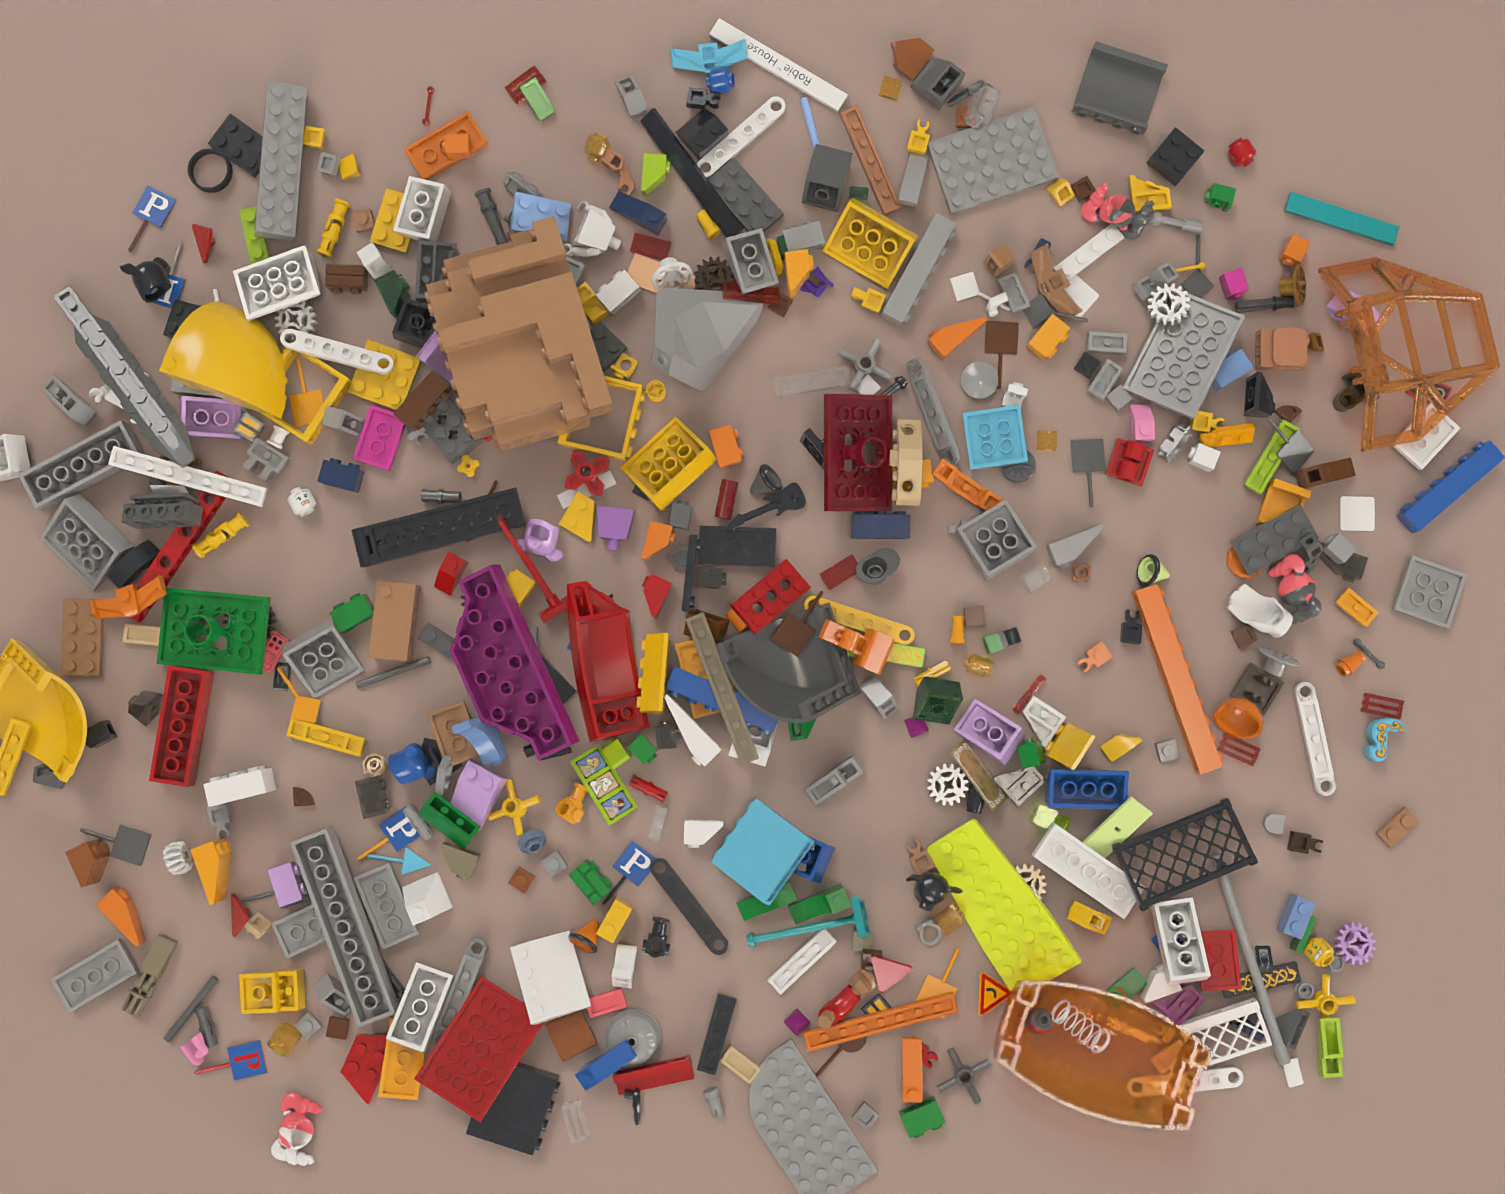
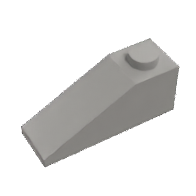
(68, 400)
(1071, 547)

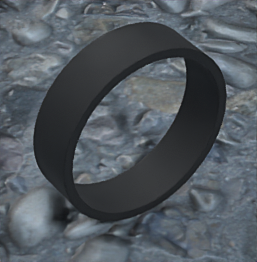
(200, 154)

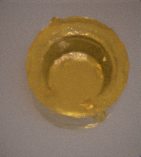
(284, 1039)

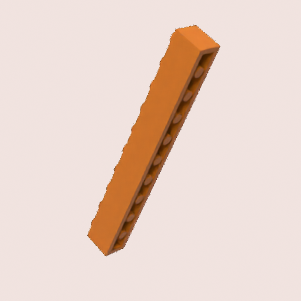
(1177, 680)

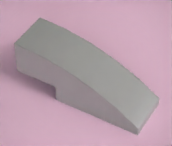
(912, 179)
(835, 779)

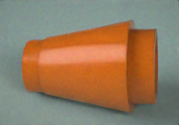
(1349, 664)

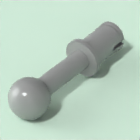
(1186, 224)

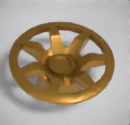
(1292, 285)

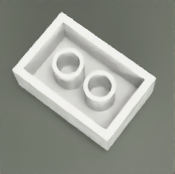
(239, 785)

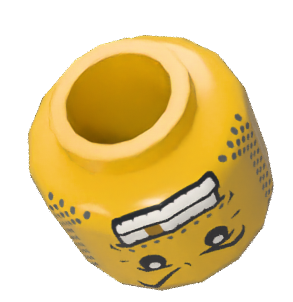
(1319, 951)

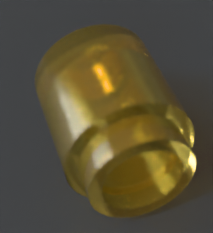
(978, 665)

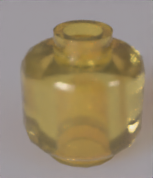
(596, 146)

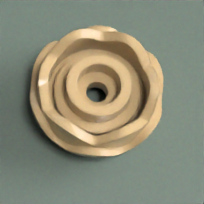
(374, 759)

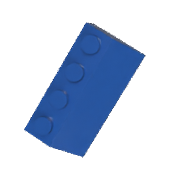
(1086, 788)

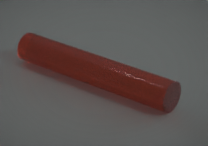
(1029, 693)

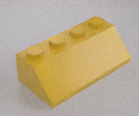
(654, 673)

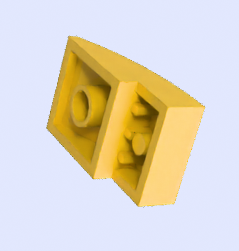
(272, 991)

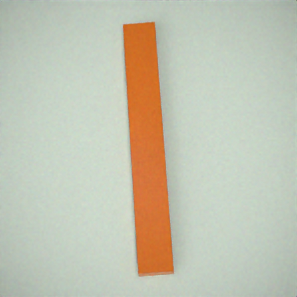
(881, 1021)

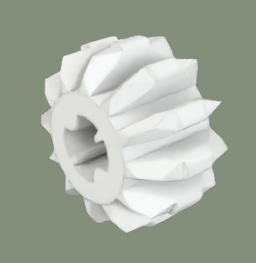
(178, 858)

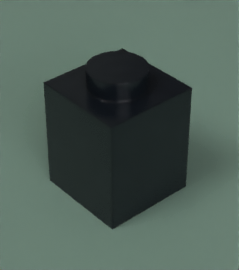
(100, 734)

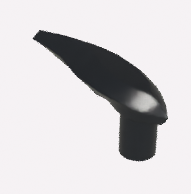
(635, 1095)

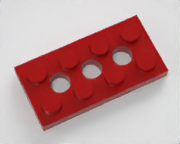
(770, 609)

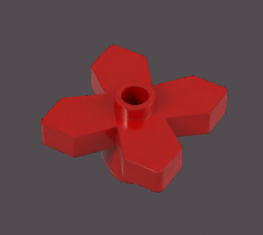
(596, 467)

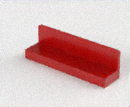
(654, 1074)

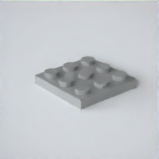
(1429, 592)

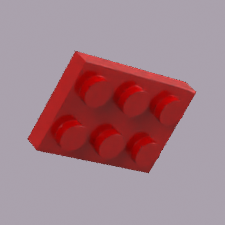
(1222, 960)

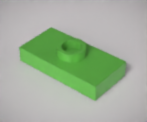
(537, 99)

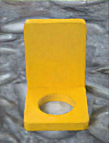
(618, 372)

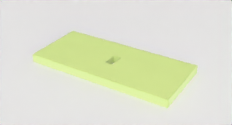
(1126, 818)

